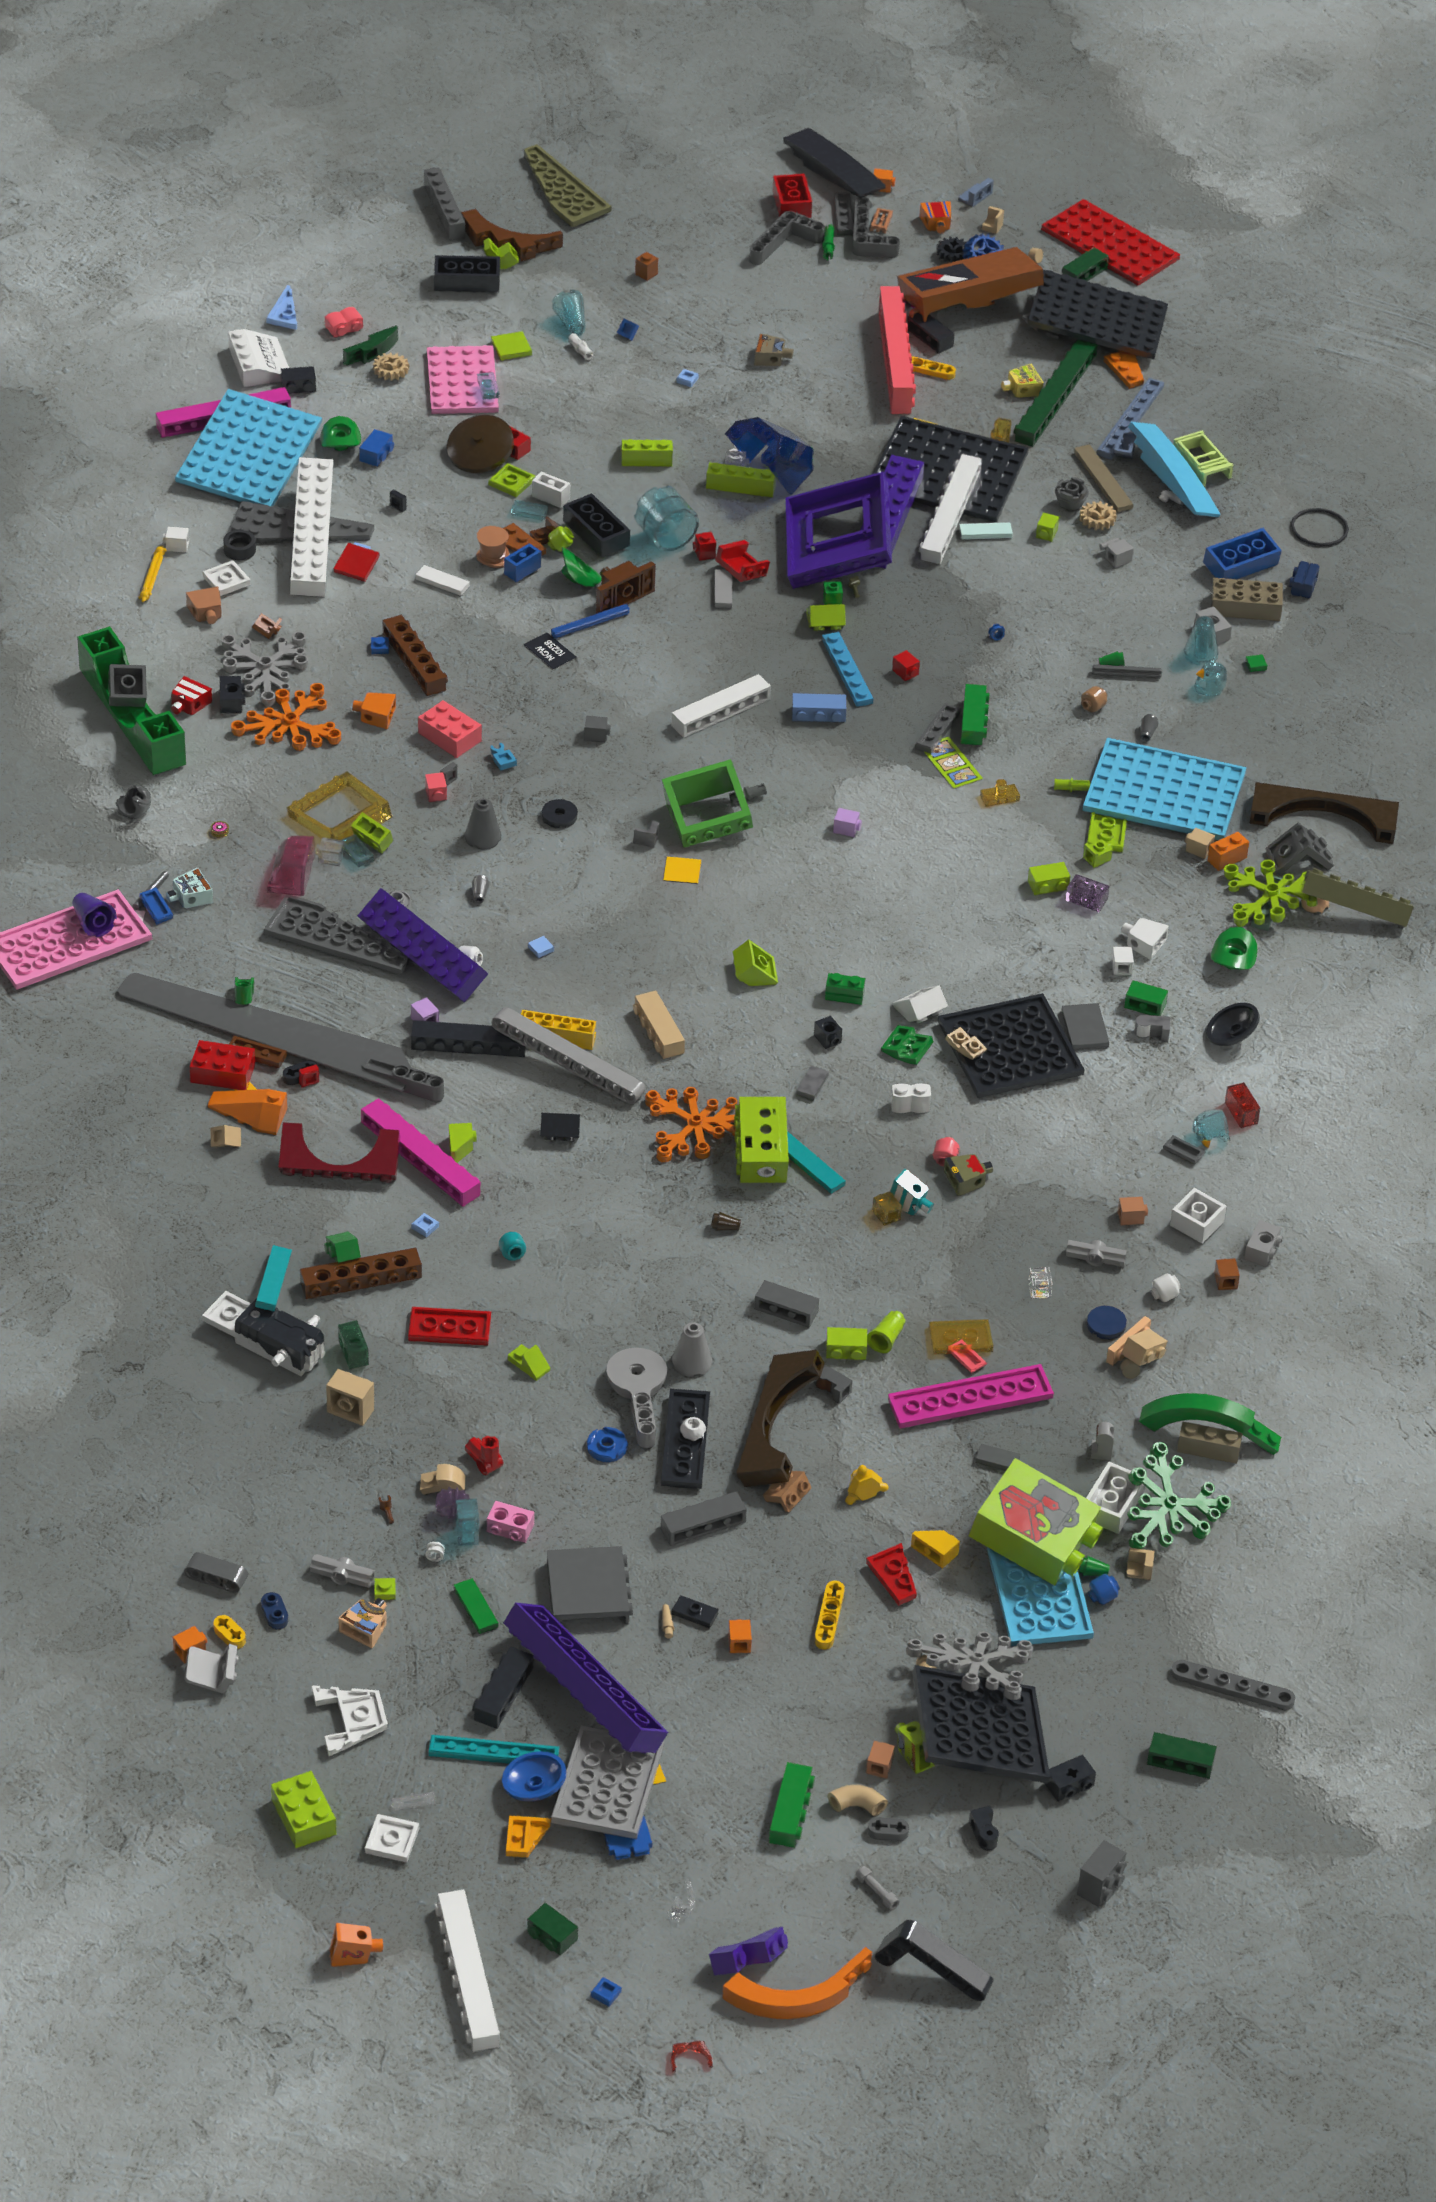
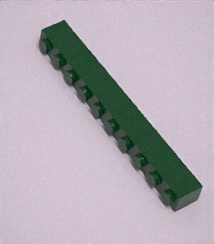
(1055, 392)

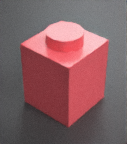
(435, 787)

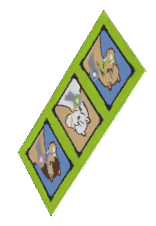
(953, 764)

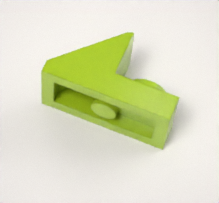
(529, 1361)

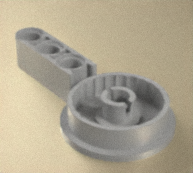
(639, 1388)

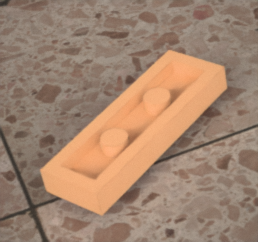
(1114, 1351)

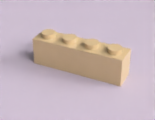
(659, 1024)

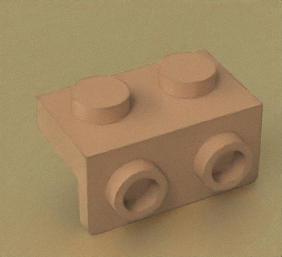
(789, 1492)

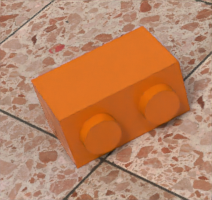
(1228, 851)

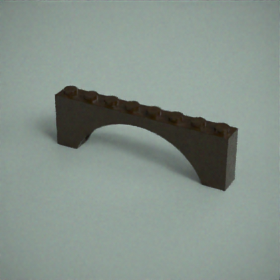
(1375, 815)
(786, 1376)

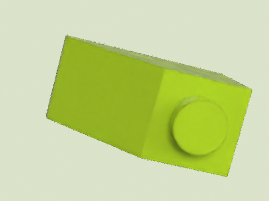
(461, 1140)

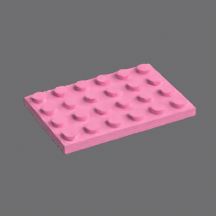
(455, 381)

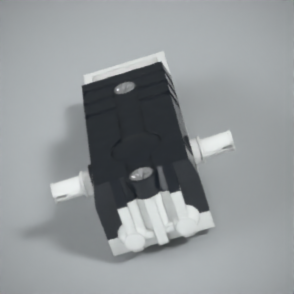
(269, 1333)

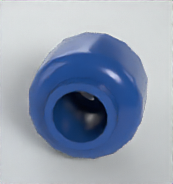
(1103, 1589)

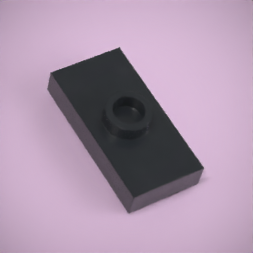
(695, 1611)

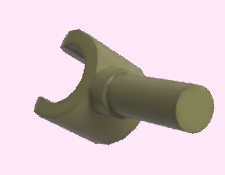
(854, 582)

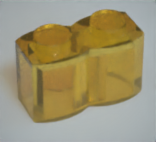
(1001, 430)

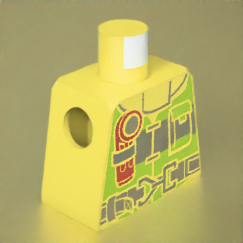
(1023, 382)

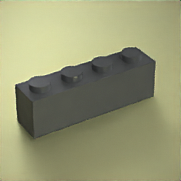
(703, 1518)

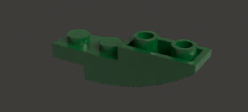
(375, 346)

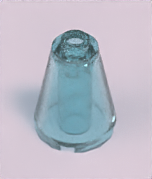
(571, 311)
(1202, 642)

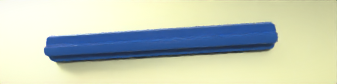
(590, 621)

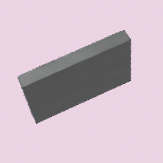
(1085, 1026)

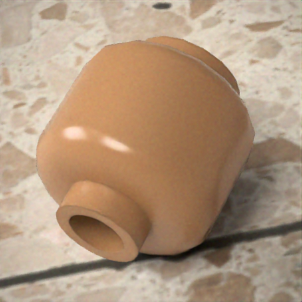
(1094, 699)

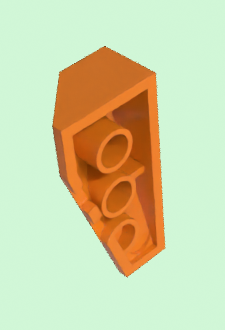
(258, 1108)

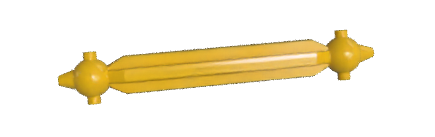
(152, 573)

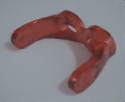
(697, 2046)

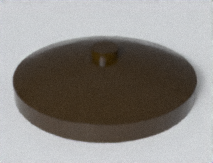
(480, 443)

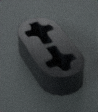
(291, 1073)

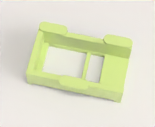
(1215, 464)

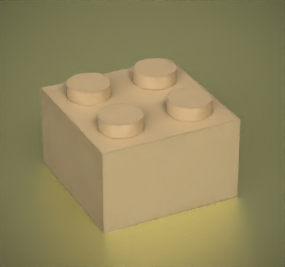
(350, 1397)

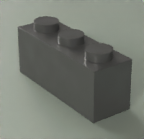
(786, 1303)

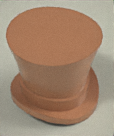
(492, 546)

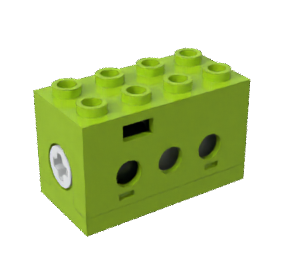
(762, 1127)

